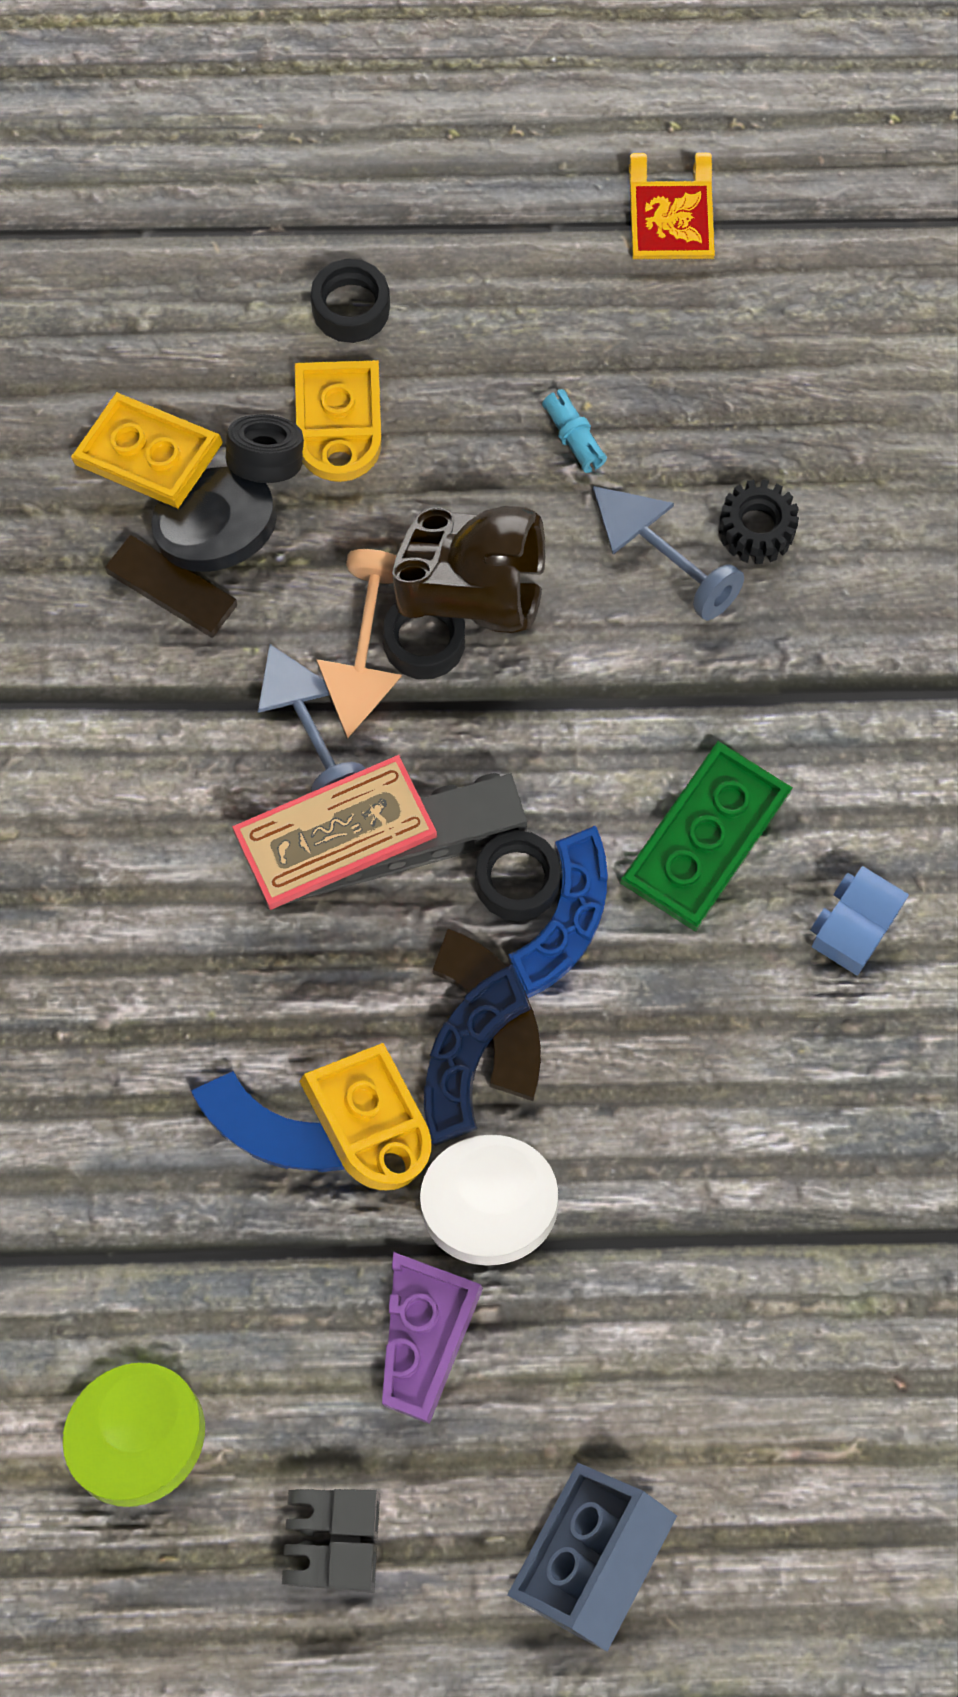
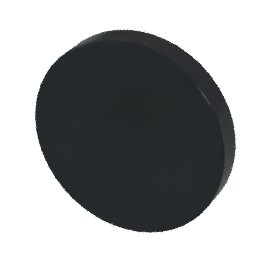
(217, 523)

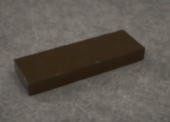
(171, 587)

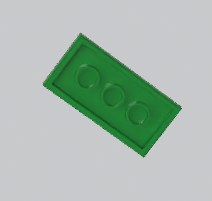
(706, 836)

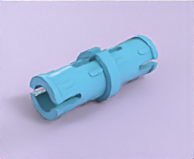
(574, 431)

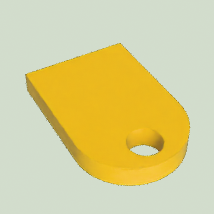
(339, 414)
(369, 1115)

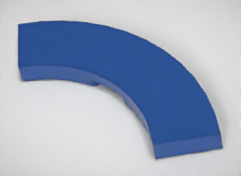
(576, 916)
(263, 1132)

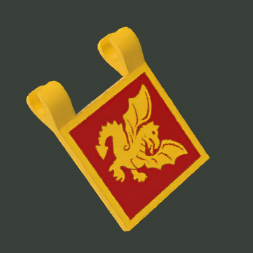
(672, 216)

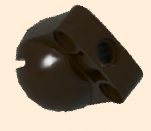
(472, 567)

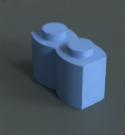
(858, 920)

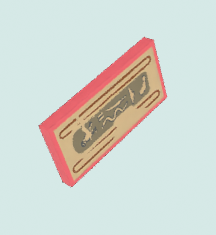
(334, 832)

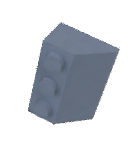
(592, 1555)

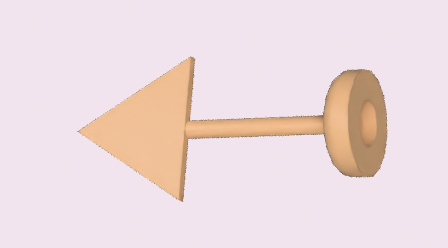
(356, 688)

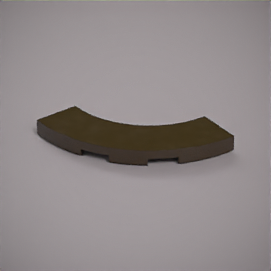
(518, 1042)

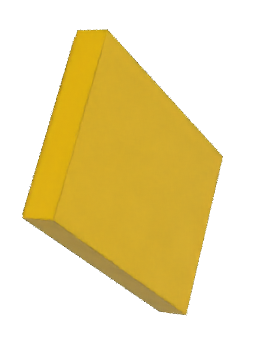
(147, 450)

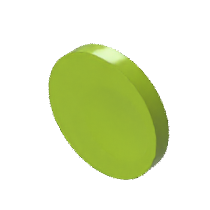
(133, 1434)

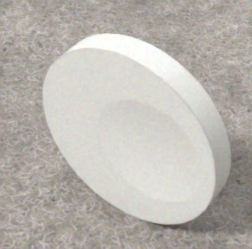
(489, 1200)

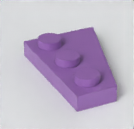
(425, 1333)

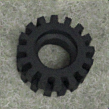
(764, 500)

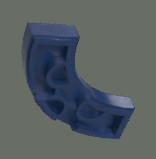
(459, 1050)

